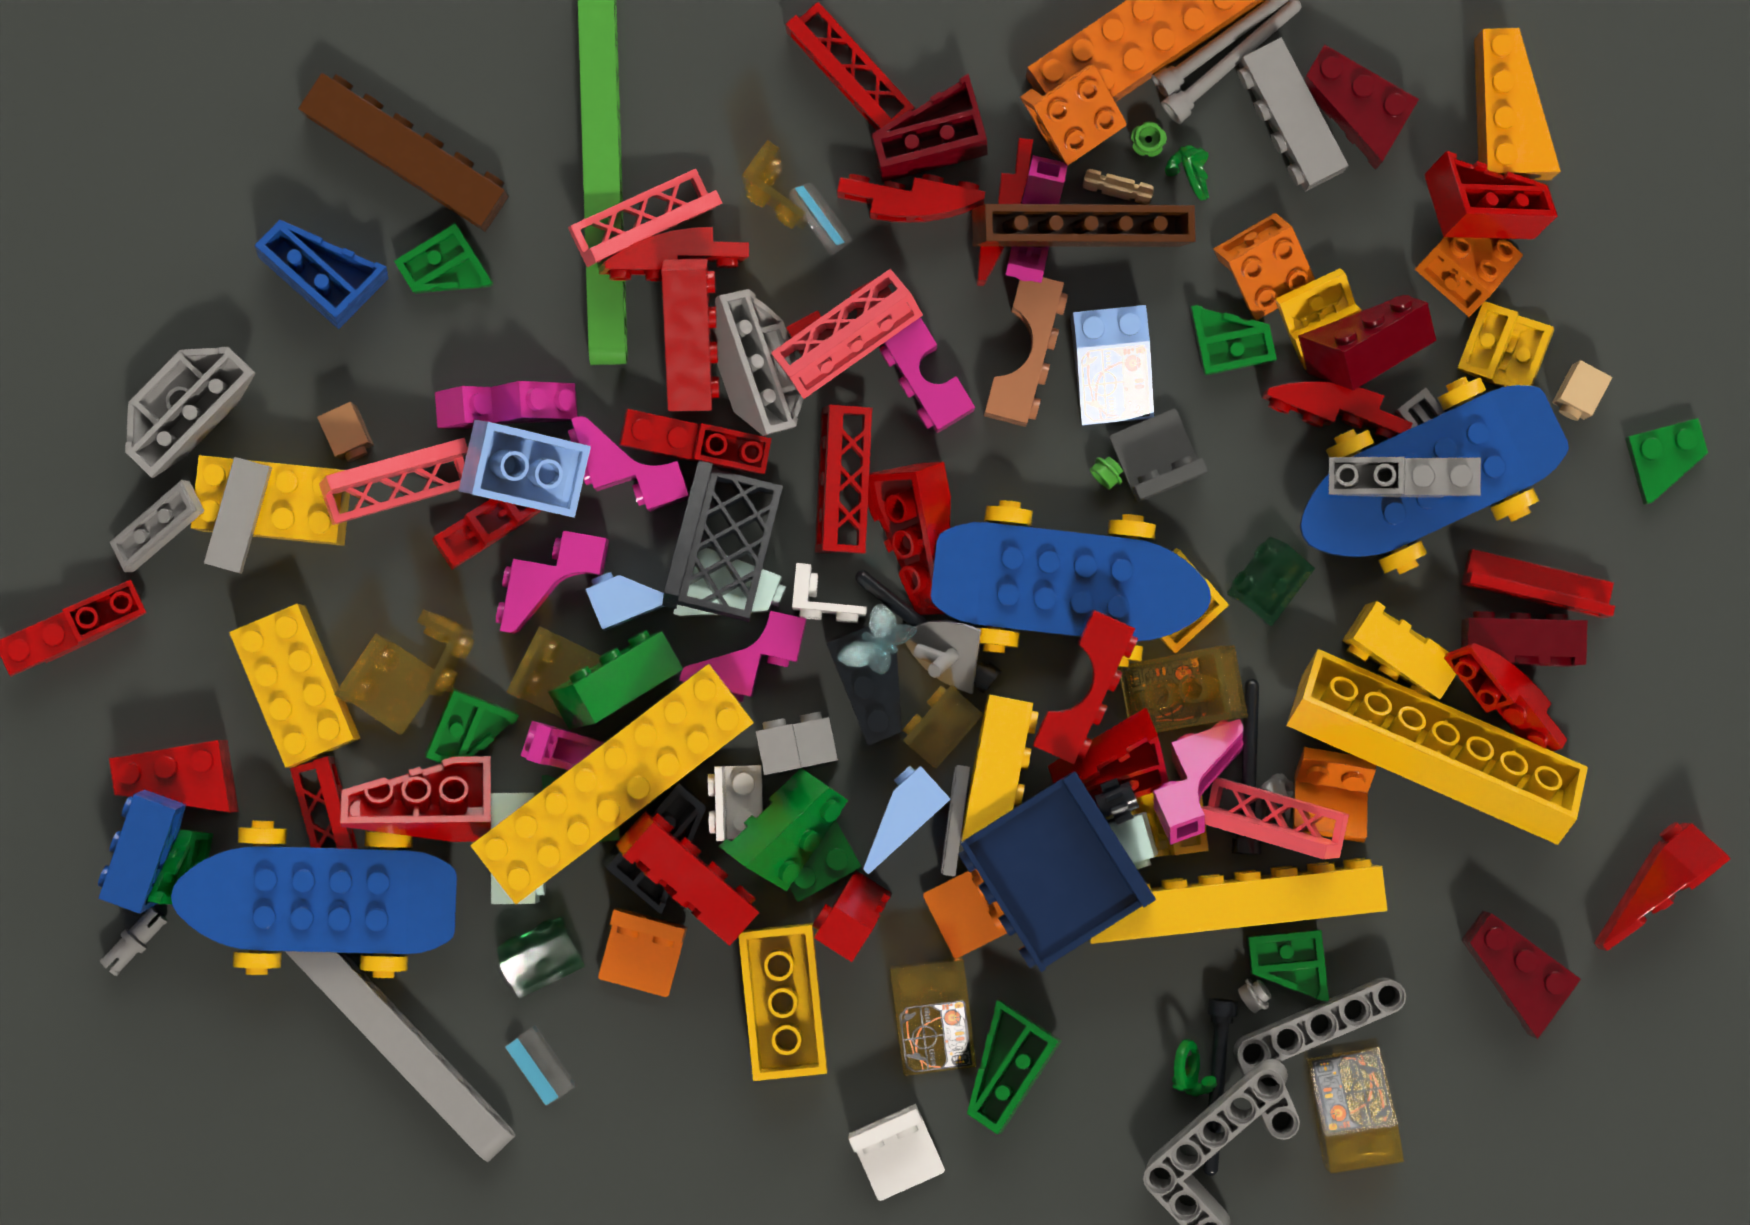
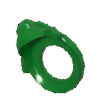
(1193, 162)
(1187, 1078)

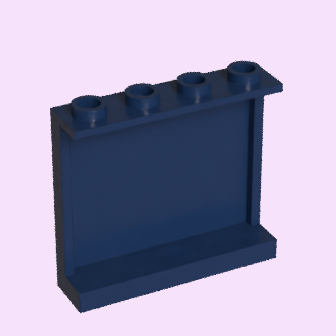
(1055, 871)

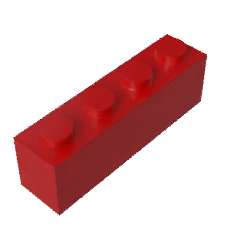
(688, 334)

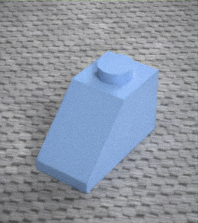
(621, 600)

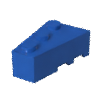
(320, 272)
(140, 849)

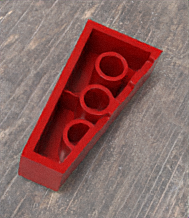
(687, 877)

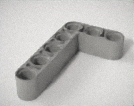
(1305, 1039)
(1209, 1143)

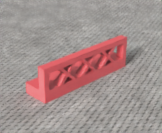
(654, 226)
(851, 337)
(389, 468)
(1272, 833)

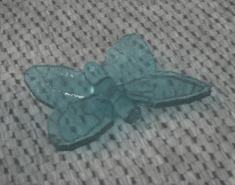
(879, 645)

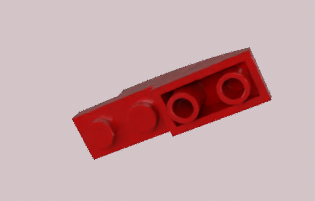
(926, 202)
(691, 243)
(1324, 400)
(695, 441)
(71, 628)
(1508, 690)

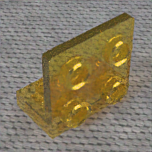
(757, 181)
(458, 646)
(548, 665)
(387, 683)
(942, 725)

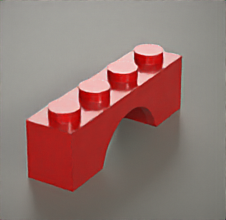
(1066, 731)

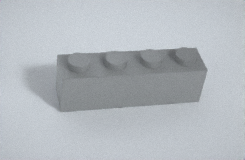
(1292, 115)

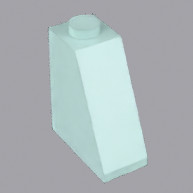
(768, 591)

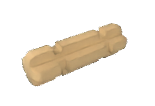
(1118, 186)

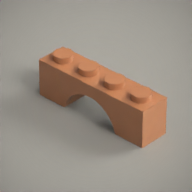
(1013, 394)

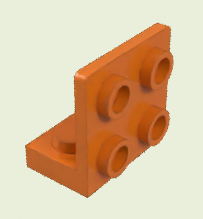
(1075, 115)
(1265, 263)
(1469, 269)
(1335, 783)
(964, 913)
(642, 952)

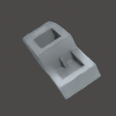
(1404, 476)

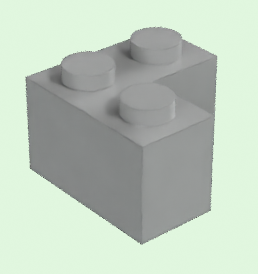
(796, 745)

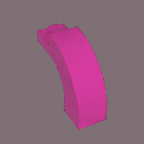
(1042, 187)
(557, 746)

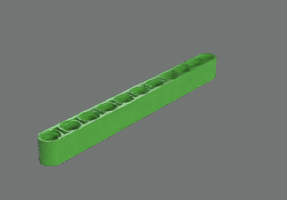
(602, 172)

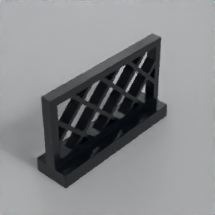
(690, 542)

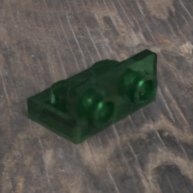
(1270, 580)
(539, 957)

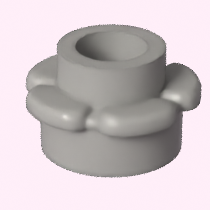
(1255, 995)

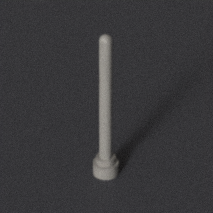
(1169, 79)
(1179, 105)

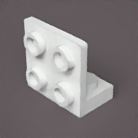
(806, 586)
(737, 797)
(896, 1152)

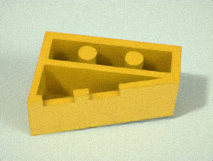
(1399, 651)

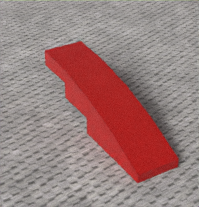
(1010, 192)
(480, 530)

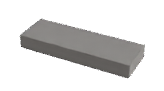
(238, 515)
(156, 526)
(955, 820)

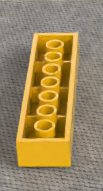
(1438, 747)
(612, 784)
(1254, 900)

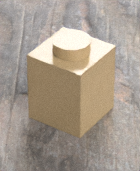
(1581, 391)

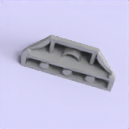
(752, 377)
(183, 405)

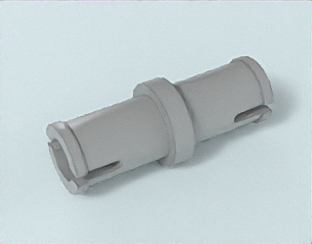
(133, 941)

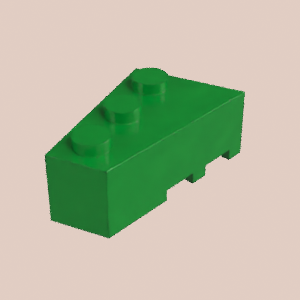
(615, 680)
(787, 830)
(1009, 1067)

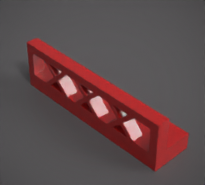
(838, 73)
(830, 475)
(1538, 584)
(331, 792)

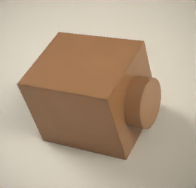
(346, 432)

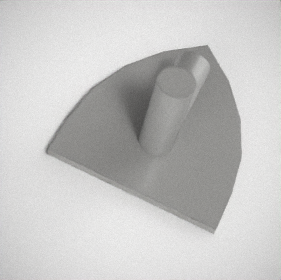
(947, 651)

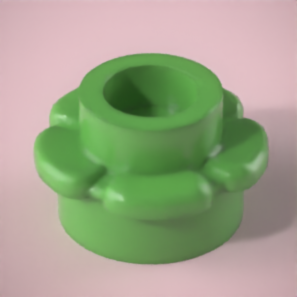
(1152, 130)
(1106, 472)

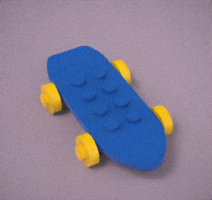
(1505, 428)
(1054, 579)
(320, 900)

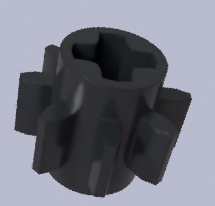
(1117, 801)

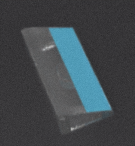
(820, 218)
(540, 1065)

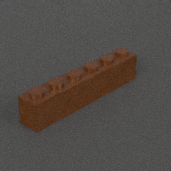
(403, 151)
(1083, 225)

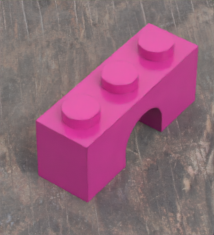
(939, 403)

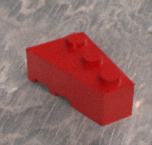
(1485, 203)

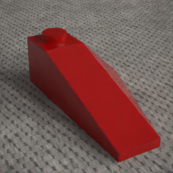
(913, 511)
(430, 803)
(1676, 862)

